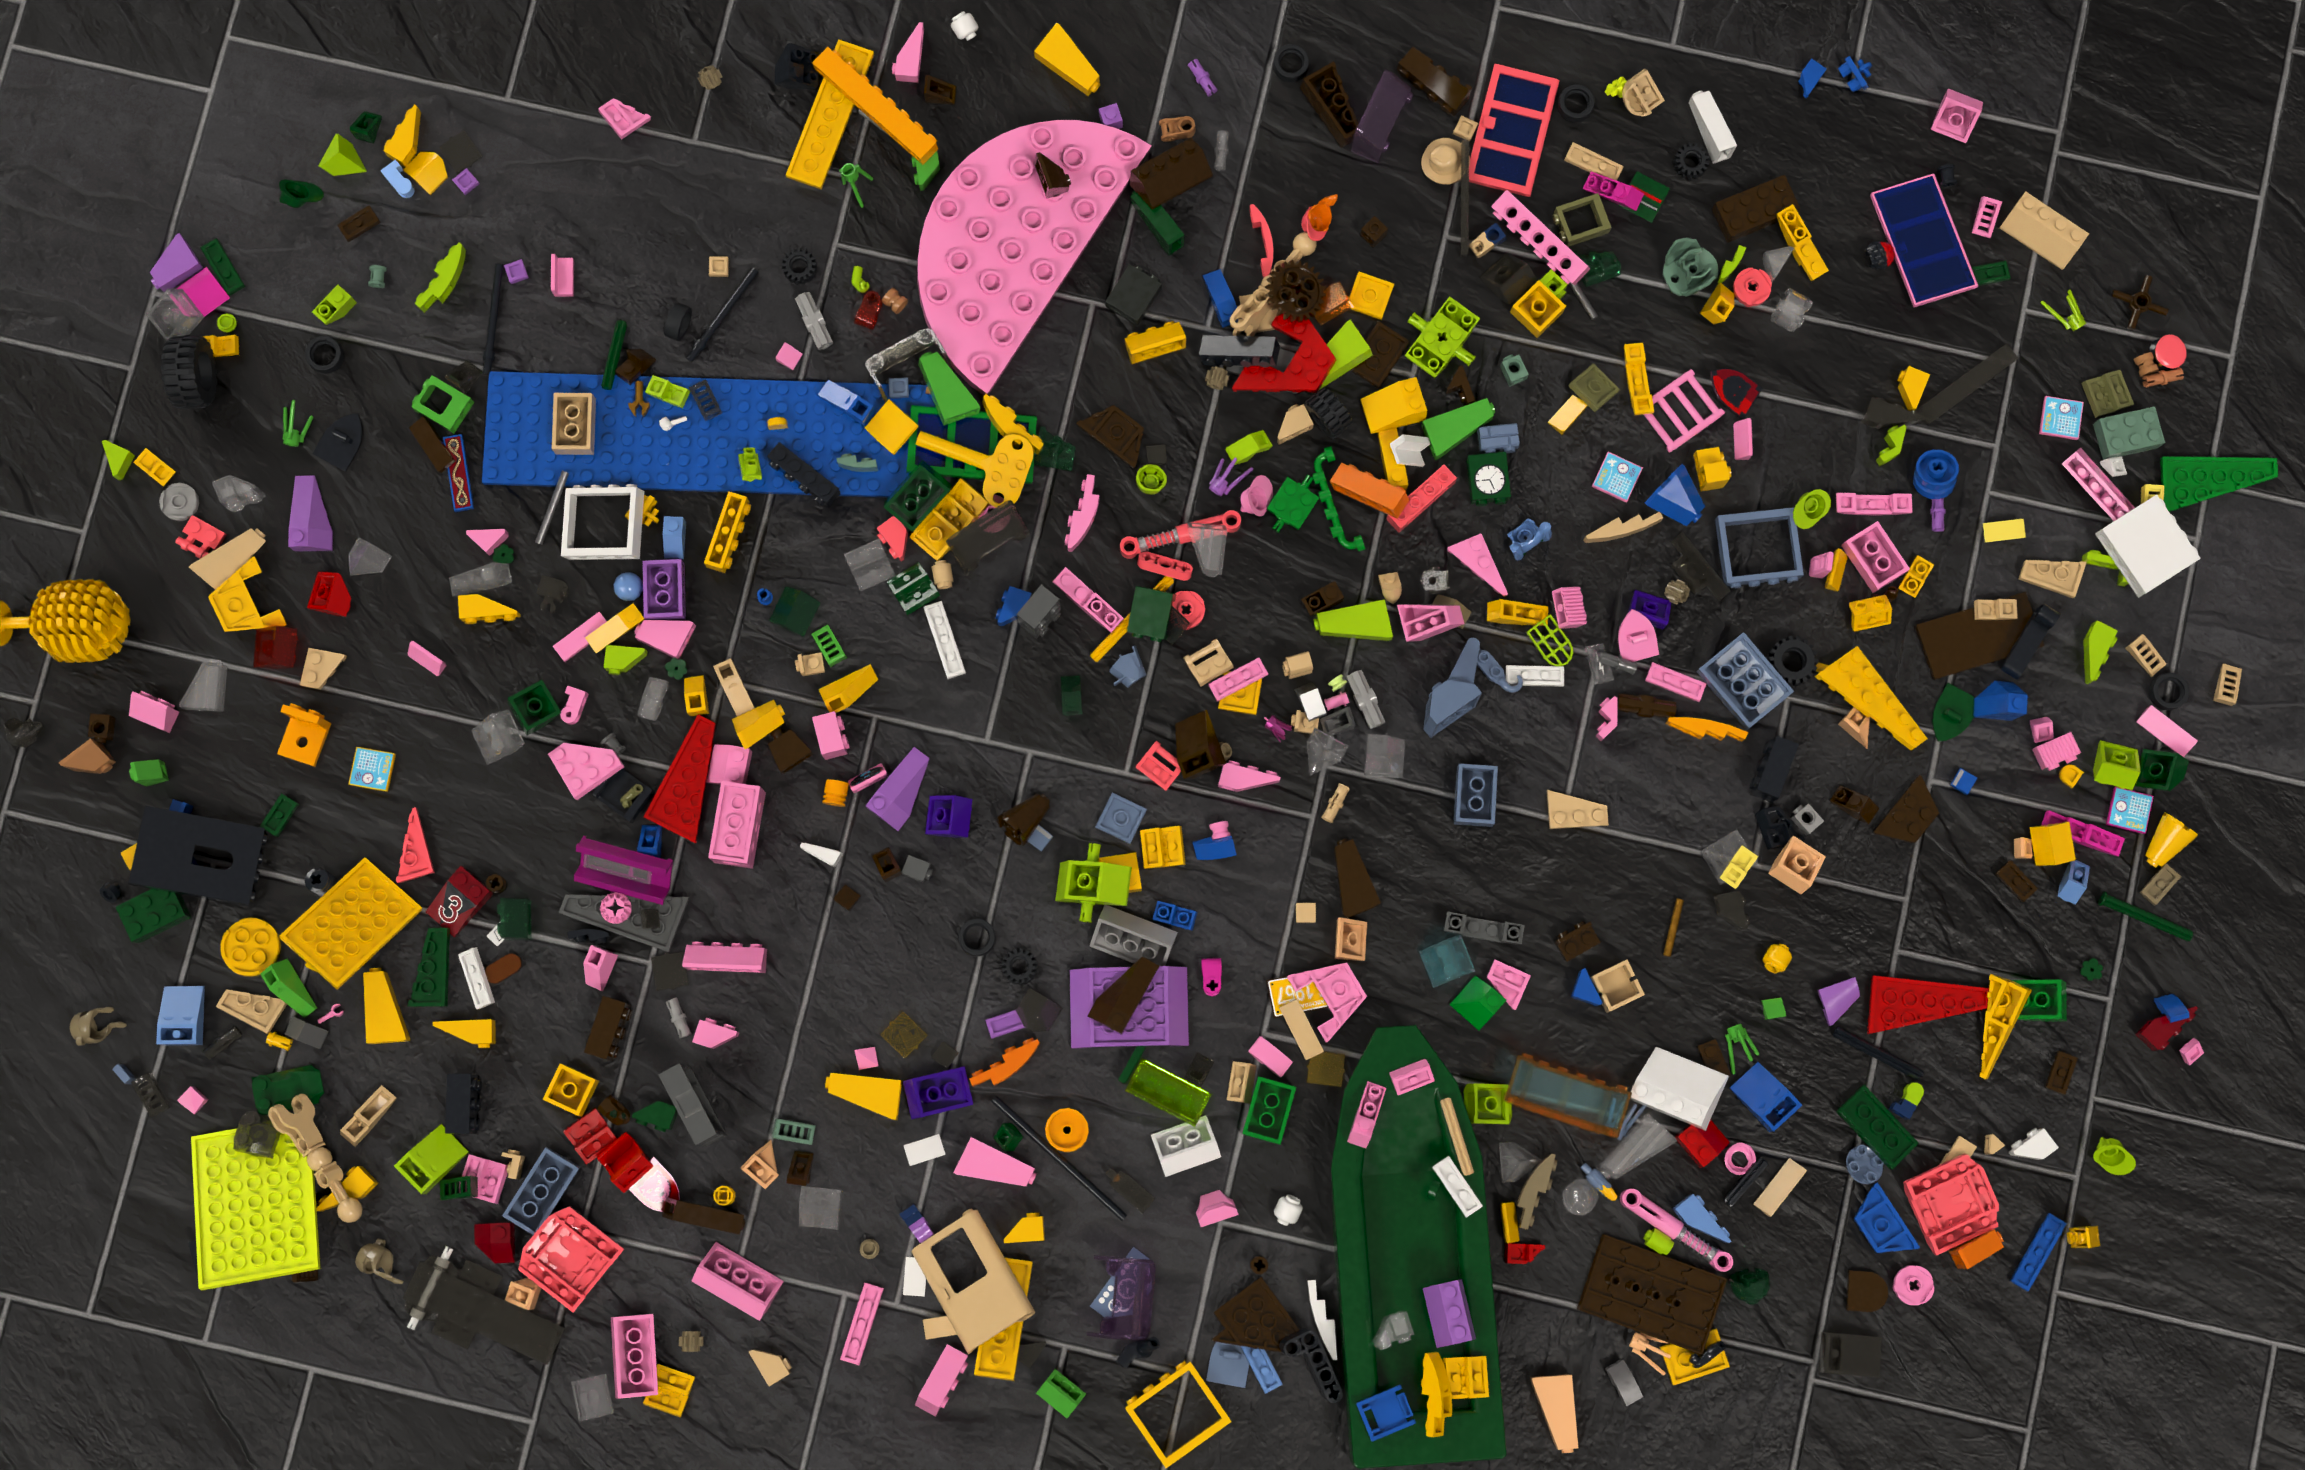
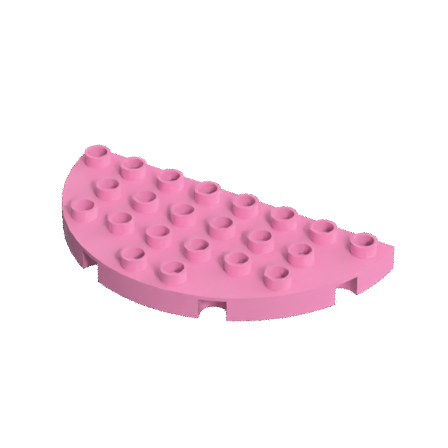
(1002, 248)

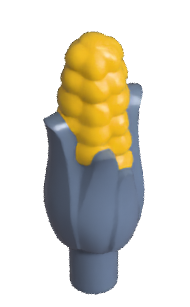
(1599, 1182)

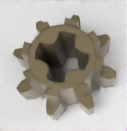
(710, 77)
(1217, 378)
(1677, 591)
(691, 1341)

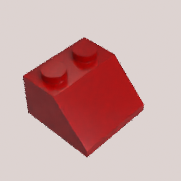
(1702, 1144)

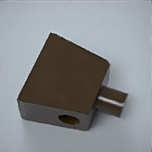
(788, 749)

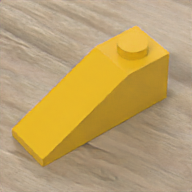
(1515, 612)
(615, 628)
(473, 1031)

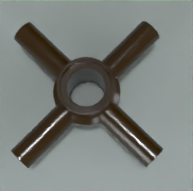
(2144, 297)

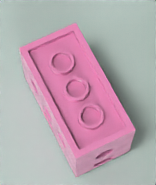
(737, 824)

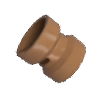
(894, 300)
(2146, 364)

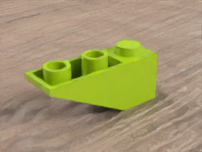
(2096, 645)

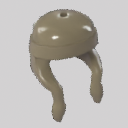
(84, 1028)
(373, 1257)

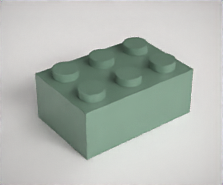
(2129, 433)

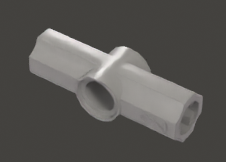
(813, 320)
(1365, 699)

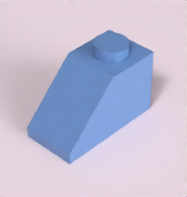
(674, 537)
(2074, 881)

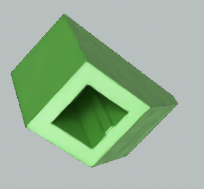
(926, 172)
(148, 772)

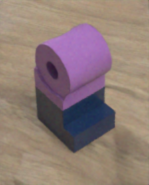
(917, 1223)

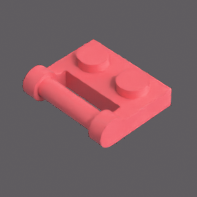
(1156, 770)

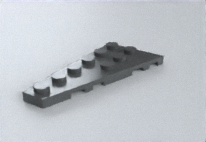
(587, 909)

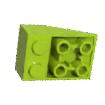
(431, 1159)

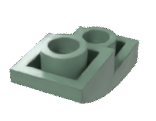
(850, 462)

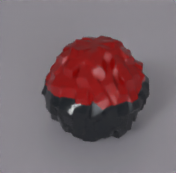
(1880, 254)

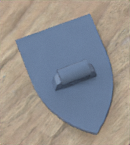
(1228, 1365)

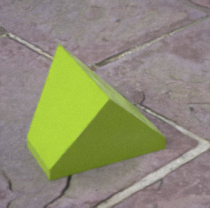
(341, 158)

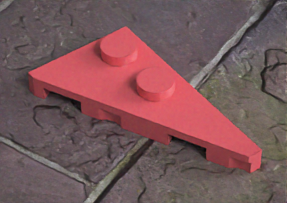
(416, 856)

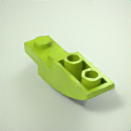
(448, 275)

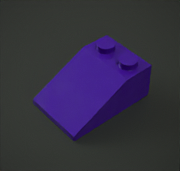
(938, 1092)

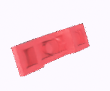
(1259, 221)

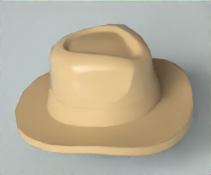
(1443, 161)

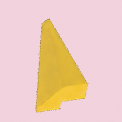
(2004, 1007)

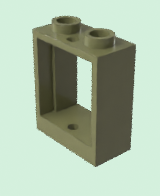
(1600, 215)

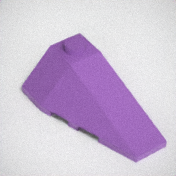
(308, 518)
(898, 793)

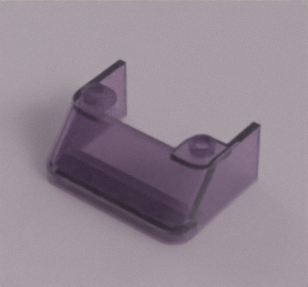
(1380, 116)
(1131, 1298)

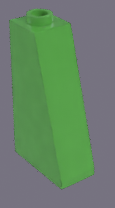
(947, 391)
(1456, 425)

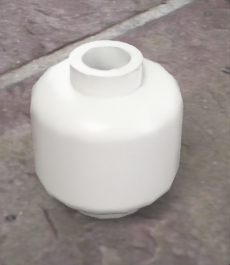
(964, 26)
(1288, 1210)

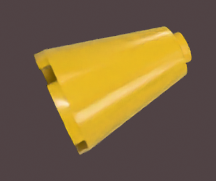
(2168, 840)

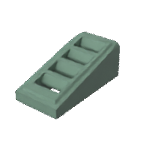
(777, 1123)

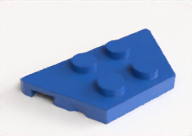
(1883, 1224)

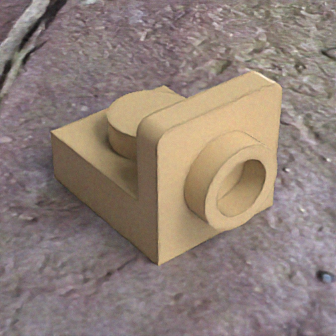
(810, 664)
(1302, 724)
(515, 1167)

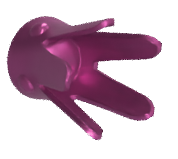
(1276, 726)

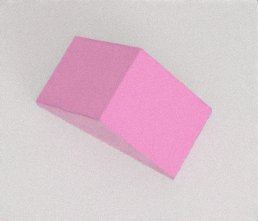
(488, 539)

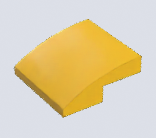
(891, 427)
(1162, 847)
(1467, 1376)
(673, 1391)

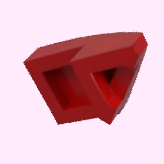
(1521, 1252)

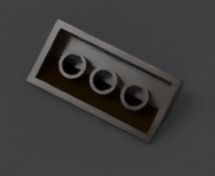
(1170, 173)

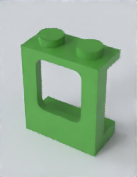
(454, 412)

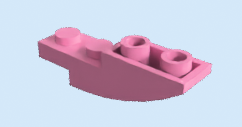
(1082, 520)
(1087, 600)

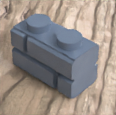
(1498, 438)

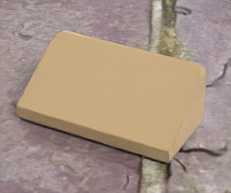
(1241, 1082)

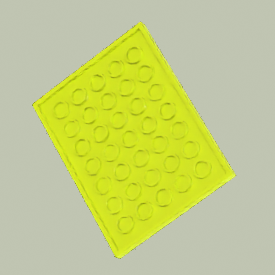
(252, 1212)

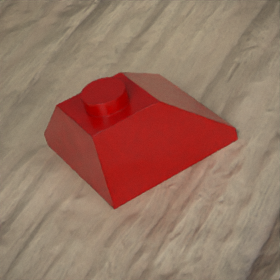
(330, 595)

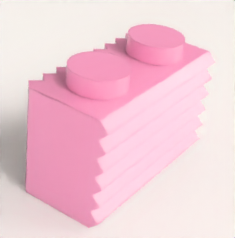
(1569, 607)
(2056, 751)

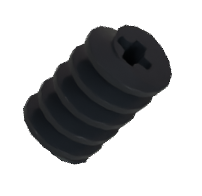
(319, 881)

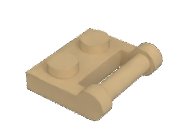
(1210, 668)

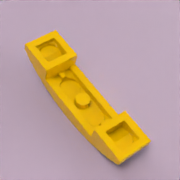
(1637, 379)

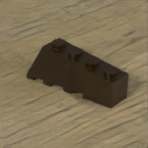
(1434, 81)

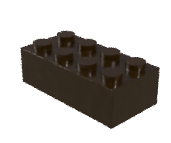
(1753, 208)

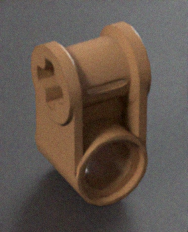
(1175, 128)

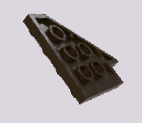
(1255, 1319)

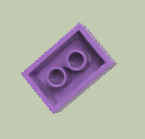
(664, 590)

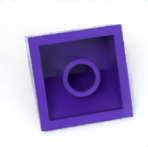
(949, 816)

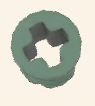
(377, 276)

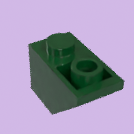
(658, 1114)

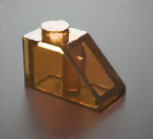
(1334, 304)

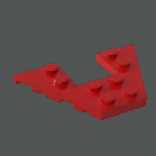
(1304, 372)

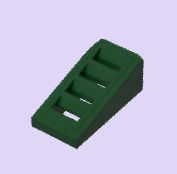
(472, 1188)

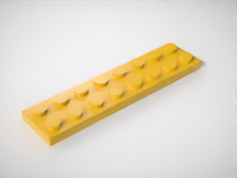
(826, 123)

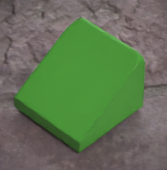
(1773, 1008)

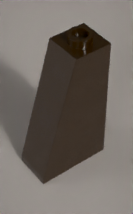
(1355, 885)
(703, 1216)

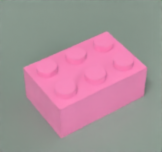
(1875, 557)

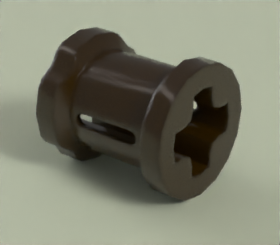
(489, 882)
(1262, 1270)

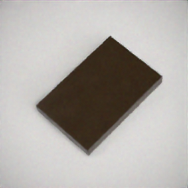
(1386, 349)

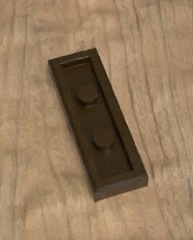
(432, 444)

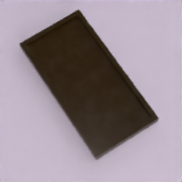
(1963, 643)

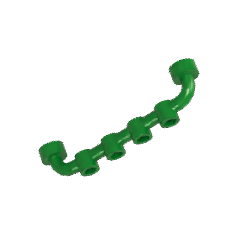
(1325, 496)

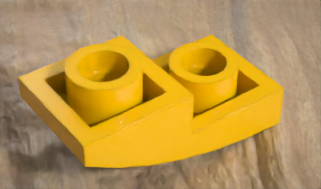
(1916, 576)

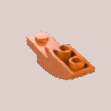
(1014, 1061)

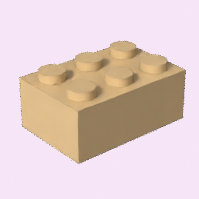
(573, 423)

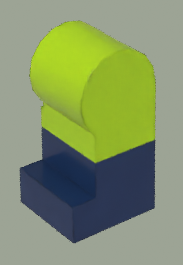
(1912, 1095)

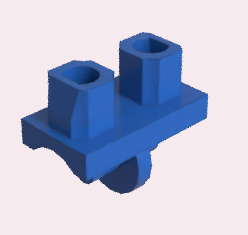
(1849, 67)

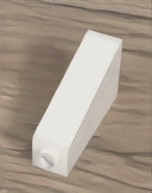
(1712, 127)

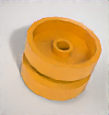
(1069, 1118)

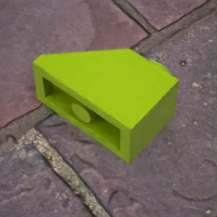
(622, 658)

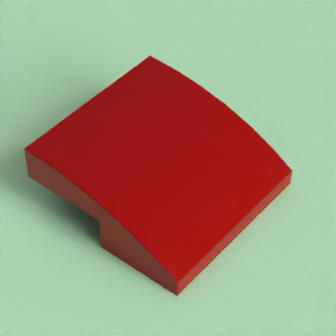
(590, 1135)

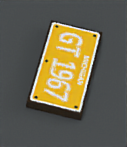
(1282, 992)

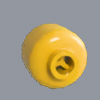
(1777, 958)

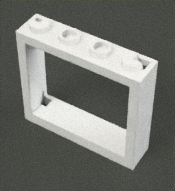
(632, 550)

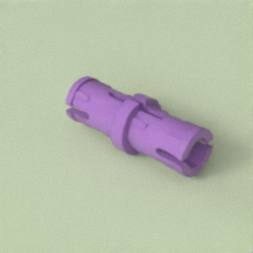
(1202, 77)
(1937, 514)

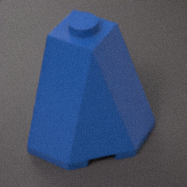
(1678, 498)
(2001, 702)

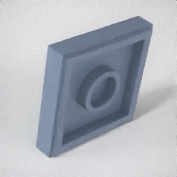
(1121, 818)

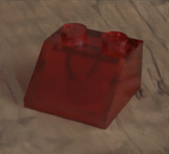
(275, 647)

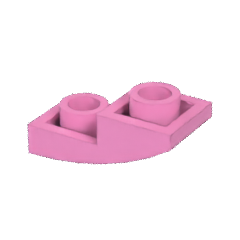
(1270, 1056)

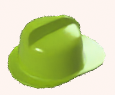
(1811, 508)
(2114, 1157)

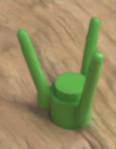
(850, 174)
(290, 436)
(1739, 1034)

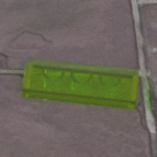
(1168, 1092)

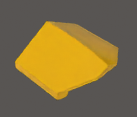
(427, 171)

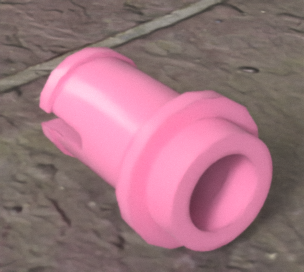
(1336, 701)

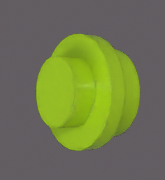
(226, 323)

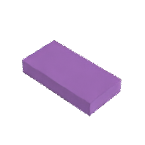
(1004, 1024)

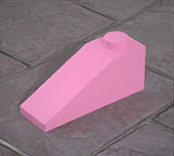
(909, 58)

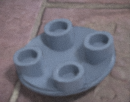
(1864, 1165)

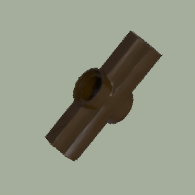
(1646, 706)

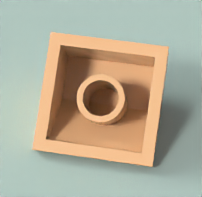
(1797, 865)

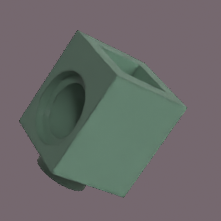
(1511, 377)

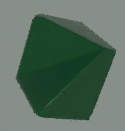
(1008, 1137)

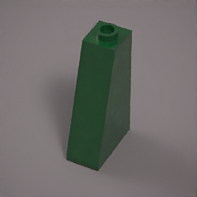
(1160, 224)

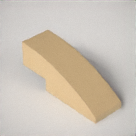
(367, 1116)

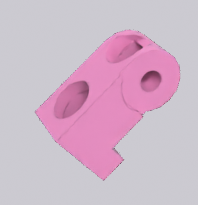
(574, 706)

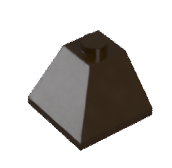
(1051, 176)

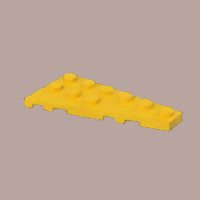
(1868, 693)

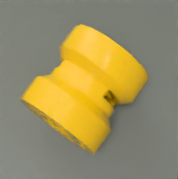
(724, 1195)

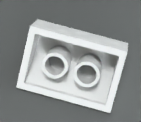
(1185, 1146)

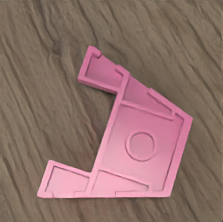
(1339, 991)

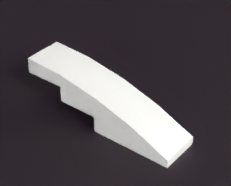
(1325, 1326)

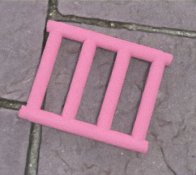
(1701, 423)

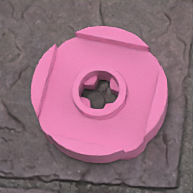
(1924, 1282)

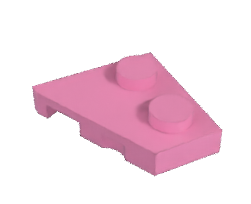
(1508, 982)

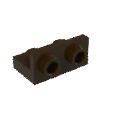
(1577, 941)

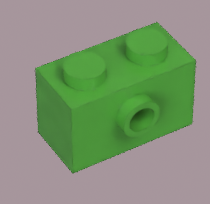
(1061, 1393)

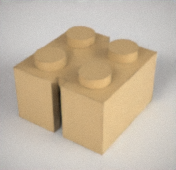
(1616, 986)

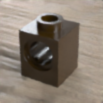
(1374, 232)
(96, 721)

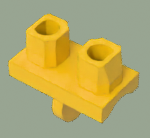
(648, 505)

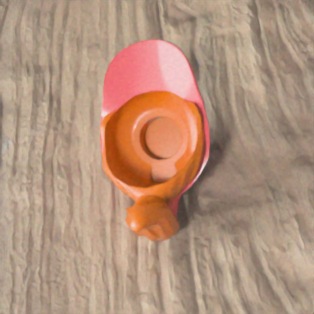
(1318, 218)

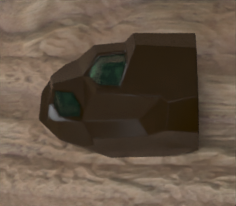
(614, 1111)

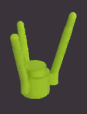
(2075, 320)

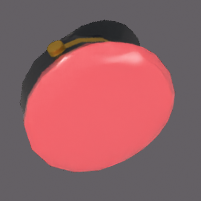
(2168, 351)

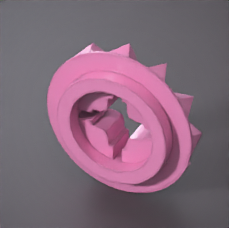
(622, 914)

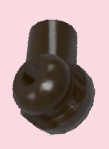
(1891, 593)

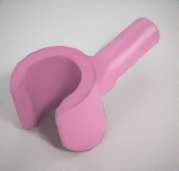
(331, 1014)

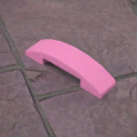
(1873, 504)

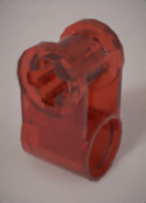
(867, 313)

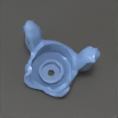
(1534, 537)

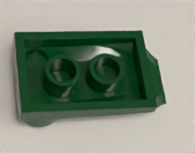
(284, 1086)

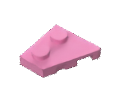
(622, 117)

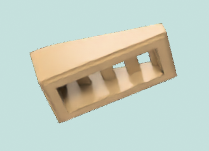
(2131, 648)
(2218, 697)

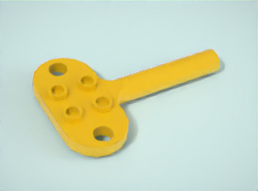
(1004, 469)

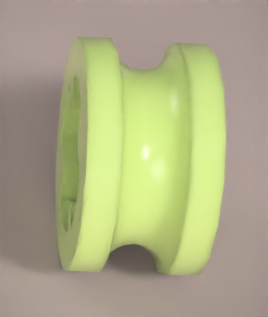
(1337, 683)

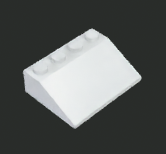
(1679, 1088)

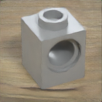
(1815, 819)

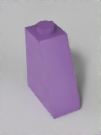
(175, 265)

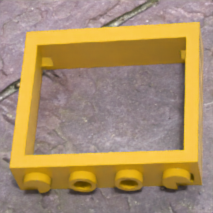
(1151, 1390)

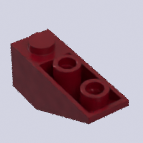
(2159, 1030)

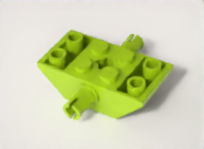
(1454, 325)
(1093, 883)

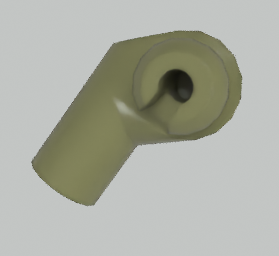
(627, 798)

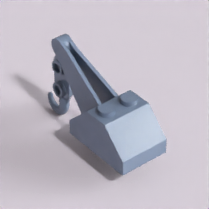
(1459, 693)

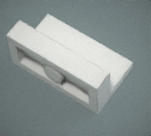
(1408, 448)

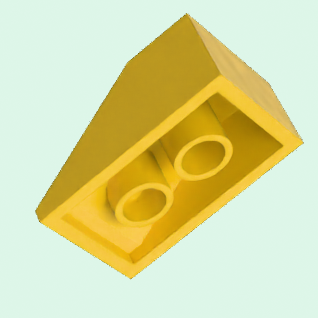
(1394, 406)

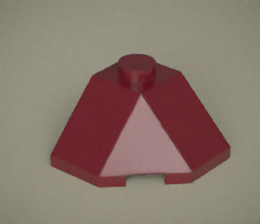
(496, 1241)

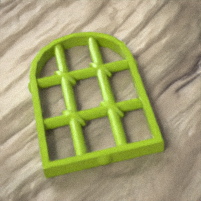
(1543, 640)

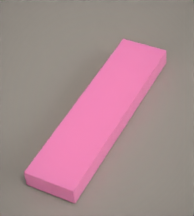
(862, 1323)

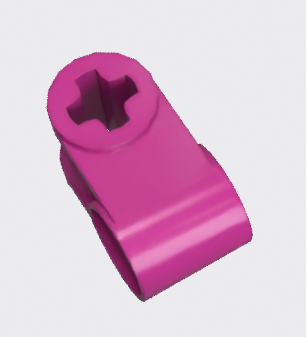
(1211, 973)

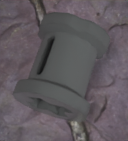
(613, 744)

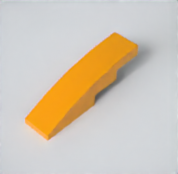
(1699, 727)

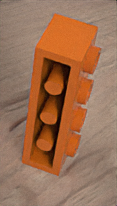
(1369, 490)

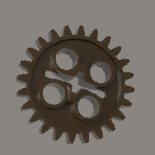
(1300, 275)

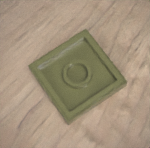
(1594, 387)

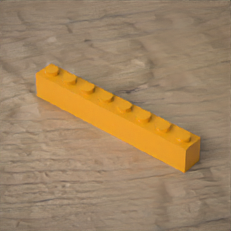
(875, 105)

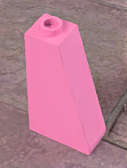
(990, 1164)

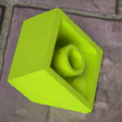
(2116, 765)

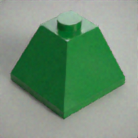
(1477, 1002)

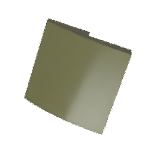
(2107, 393)

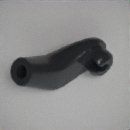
(1708, 1354)

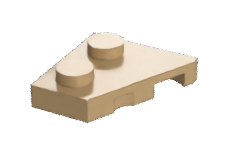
(319, 667)

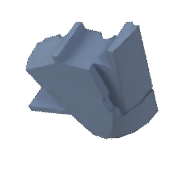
(1128, 668)

